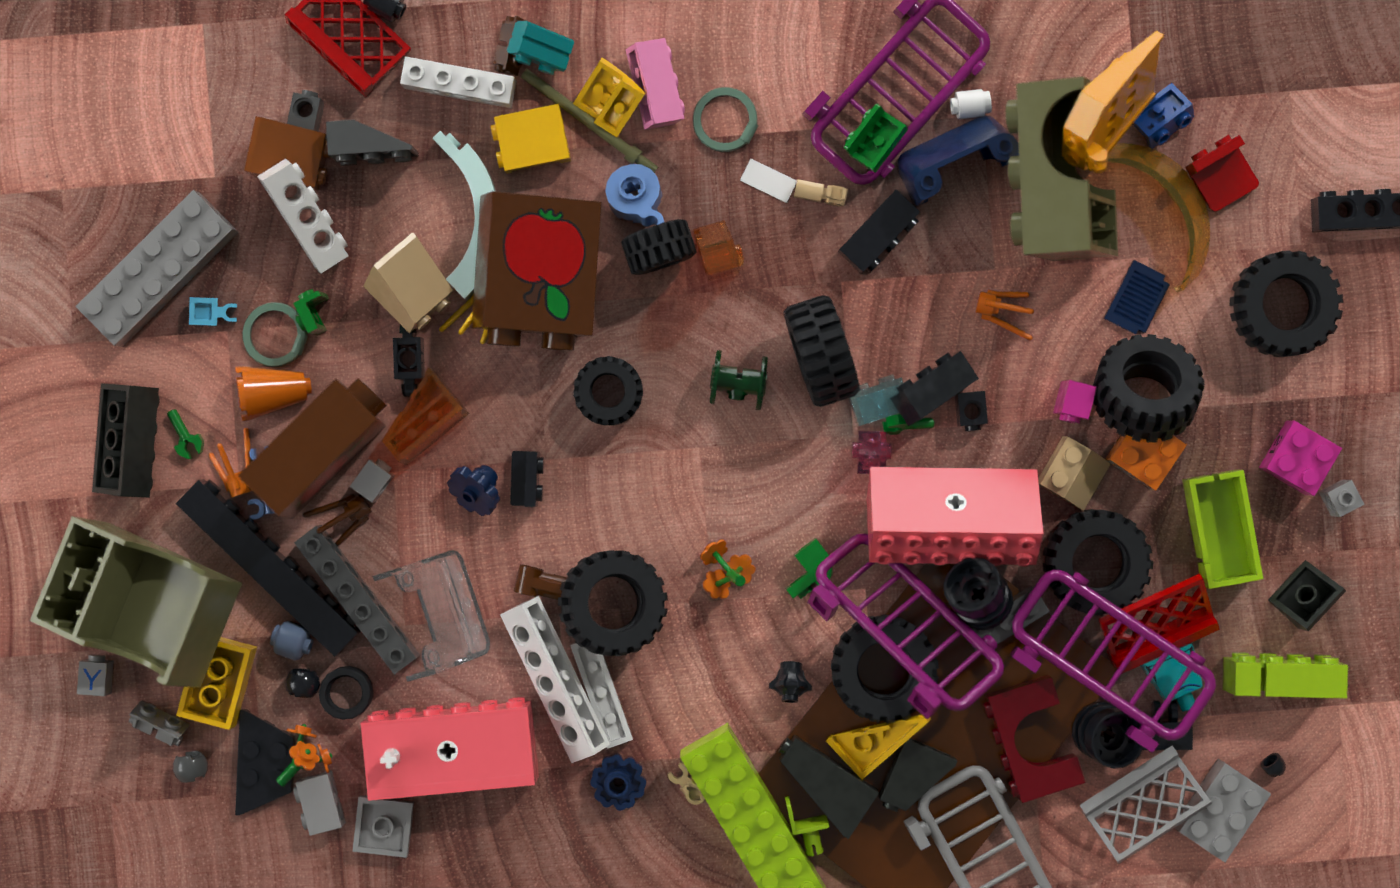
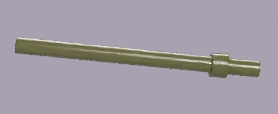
(632, 154)

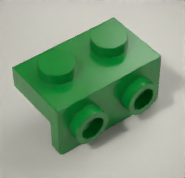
(875, 138)
(308, 315)

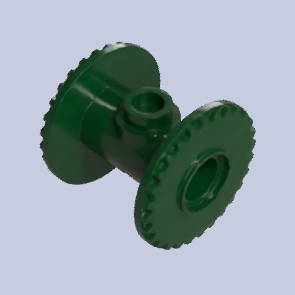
(738, 384)

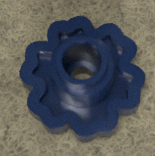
(475, 489)
(608, 792)

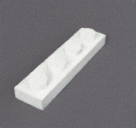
(602, 695)

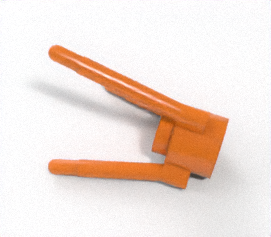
(989, 305)
(232, 481)

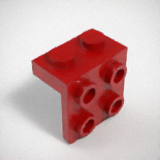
(1222, 173)

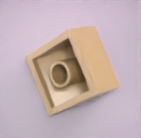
(1073, 472)

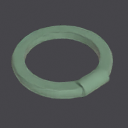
(748, 132)
(299, 343)

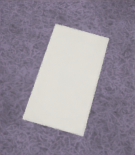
(768, 180)

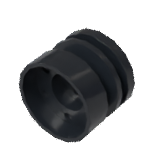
(969, 584)
(1112, 745)

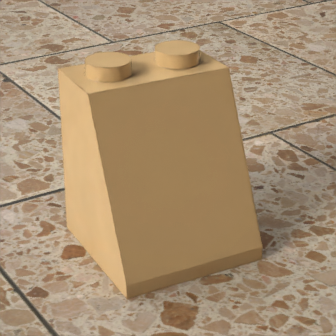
(409, 284)

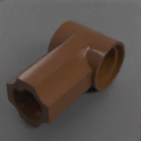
(536, 582)

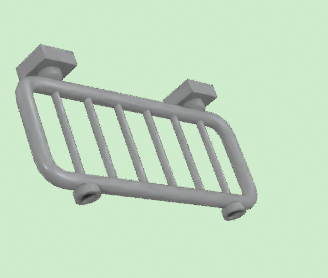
(928, 826)

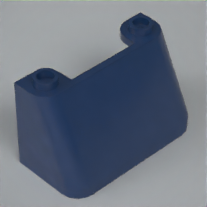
(920, 164)

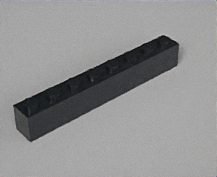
(269, 566)

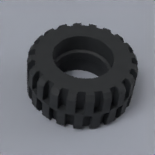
(1321, 296)
(822, 350)
(1155, 360)
(1123, 533)
(648, 611)
(847, 680)

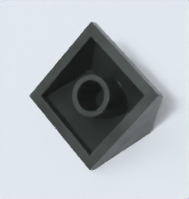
(1306, 596)

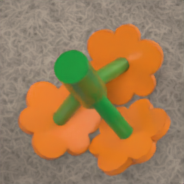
(737, 570)
(304, 755)

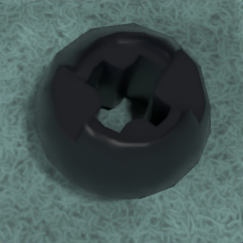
(302, 683)

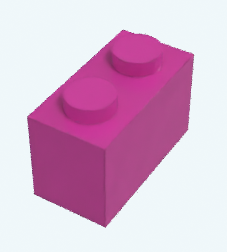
(1074, 401)

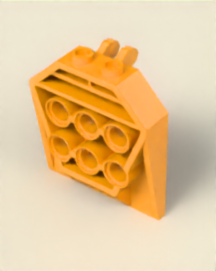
(1111, 106)

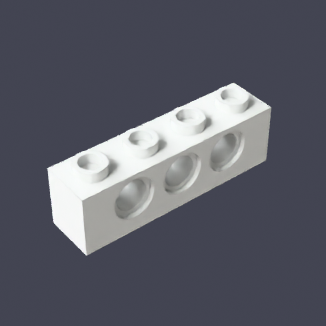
(458, 82)
(276, 182)

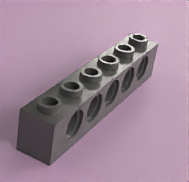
(357, 599)

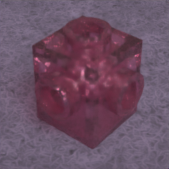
(871, 450)

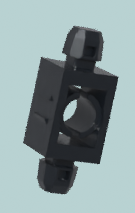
(408, 377)

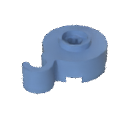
(637, 208)

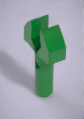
(895, 424)
(184, 435)

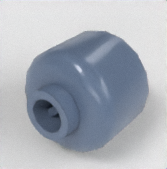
(291, 640)

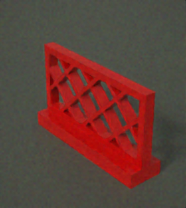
(333, 54)
(1180, 632)

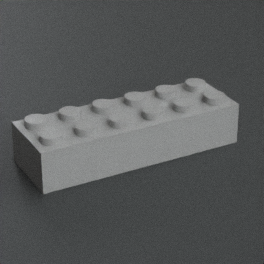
(157, 269)

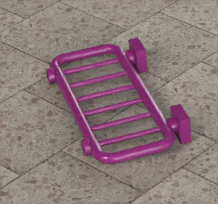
(917, 14)
(927, 694)
(1149, 726)

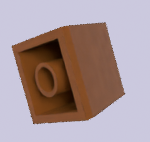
(277, 141)

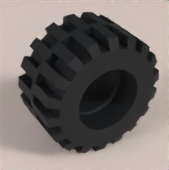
(658, 247)
(608, 366)

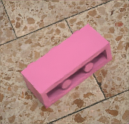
(654, 74)

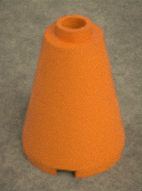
(269, 390)

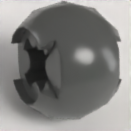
(190, 766)

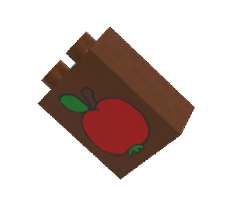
(536, 268)
(315, 447)

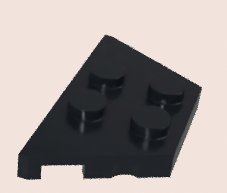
(261, 760)

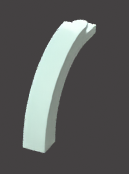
(480, 183)

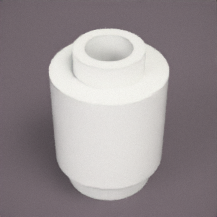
(971, 103)

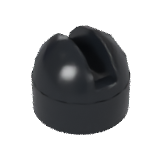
(1274, 765)

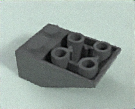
(355, 141)

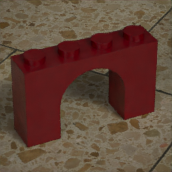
(1029, 778)

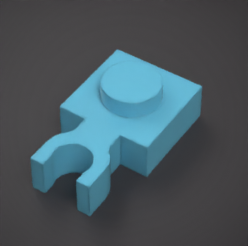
(206, 311)

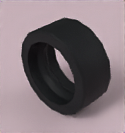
(334, 710)

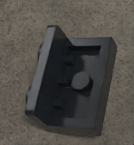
(525, 478)

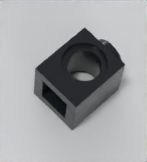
(977, 398)

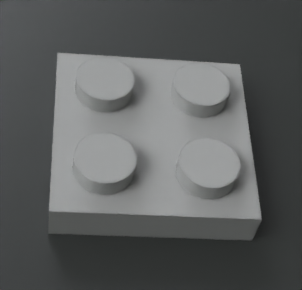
(383, 827)

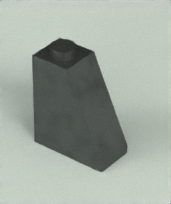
(913, 774)

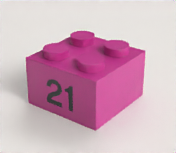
(1300, 458)

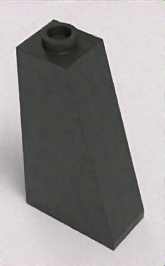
(830, 785)

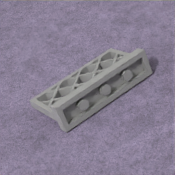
(1133, 783)

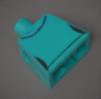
(1168, 676)

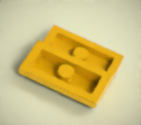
(609, 97)

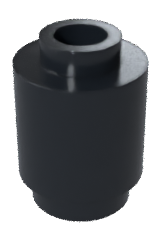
(387, 8)

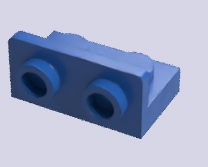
(1164, 116)

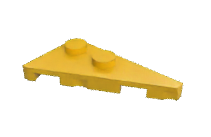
(870, 746)

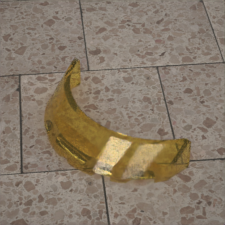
(1183, 193)

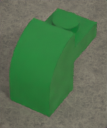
(810, 557)

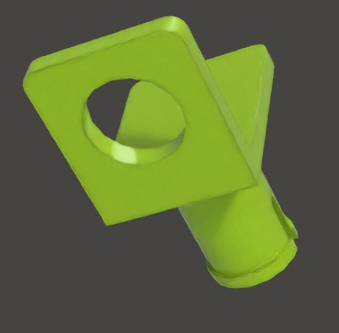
(809, 828)

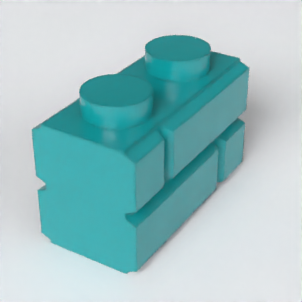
(540, 46)

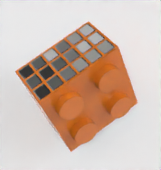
(1145, 460)

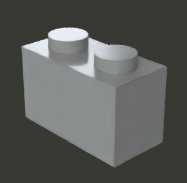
(319, 803)

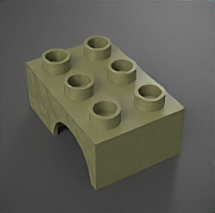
(1060, 210)
(136, 601)

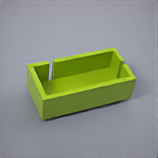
(1223, 528)
(1285, 676)

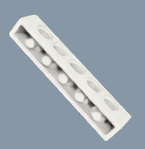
(555, 679)

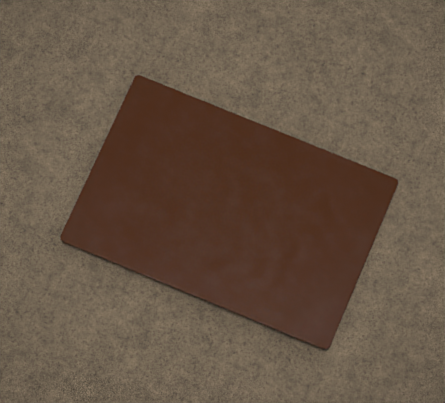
(881, 847)

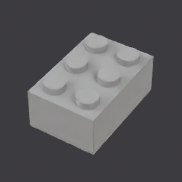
(1232, 811)

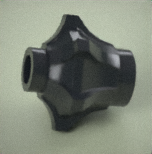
(790, 682)

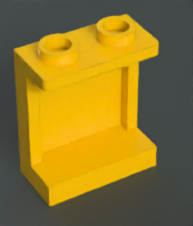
(530, 138)

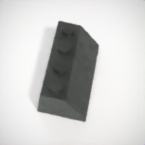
(125, 440)

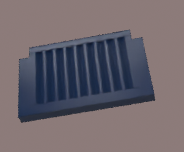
(1137, 298)

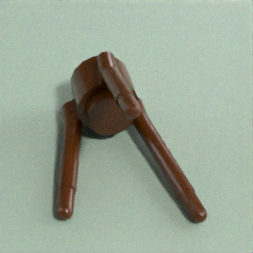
(356, 508)

